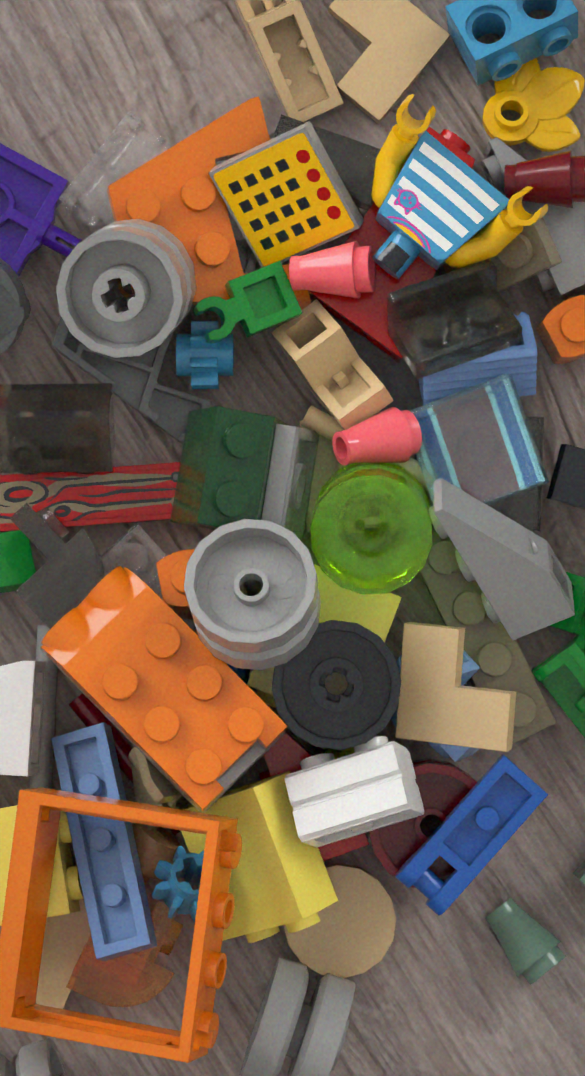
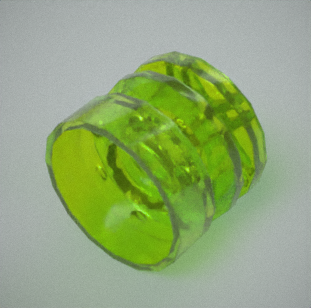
(364, 558)

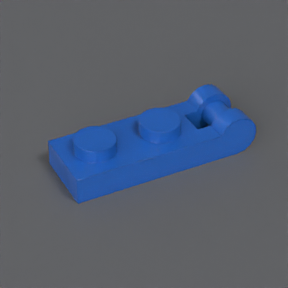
(472, 833)

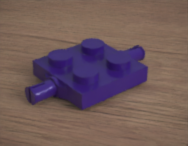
(29, 209)

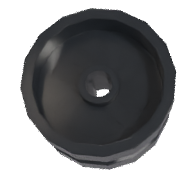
(357, 712)

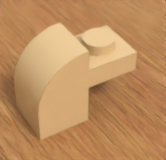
(331, 366)

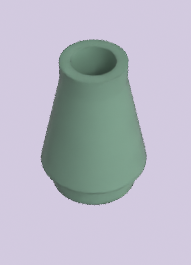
(525, 941)

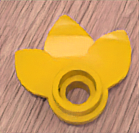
(542, 102)

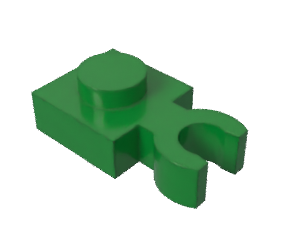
(256, 301)

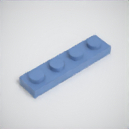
(104, 847)

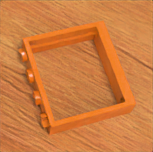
(27, 914)

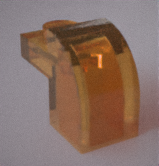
(131, 977)

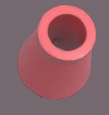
(336, 270)
(379, 439)

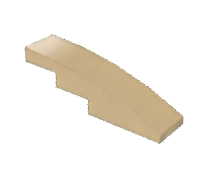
(290, 56)

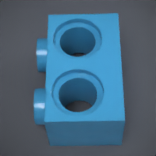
(521, 35)

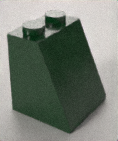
(223, 467)

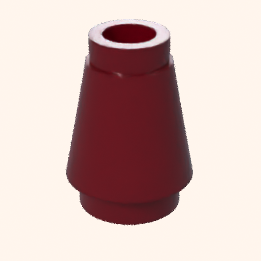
(554, 179)

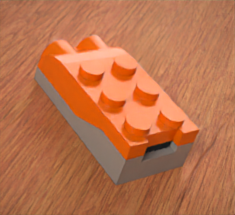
(162, 687)

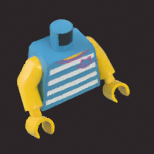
(438, 202)

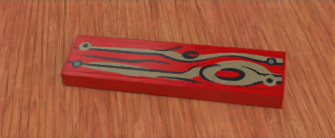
(92, 499)

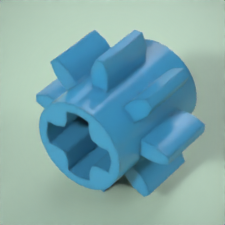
(204, 360)
(176, 895)

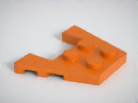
(183, 199)

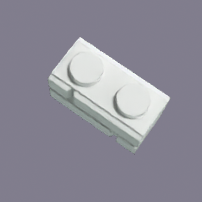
(353, 792)

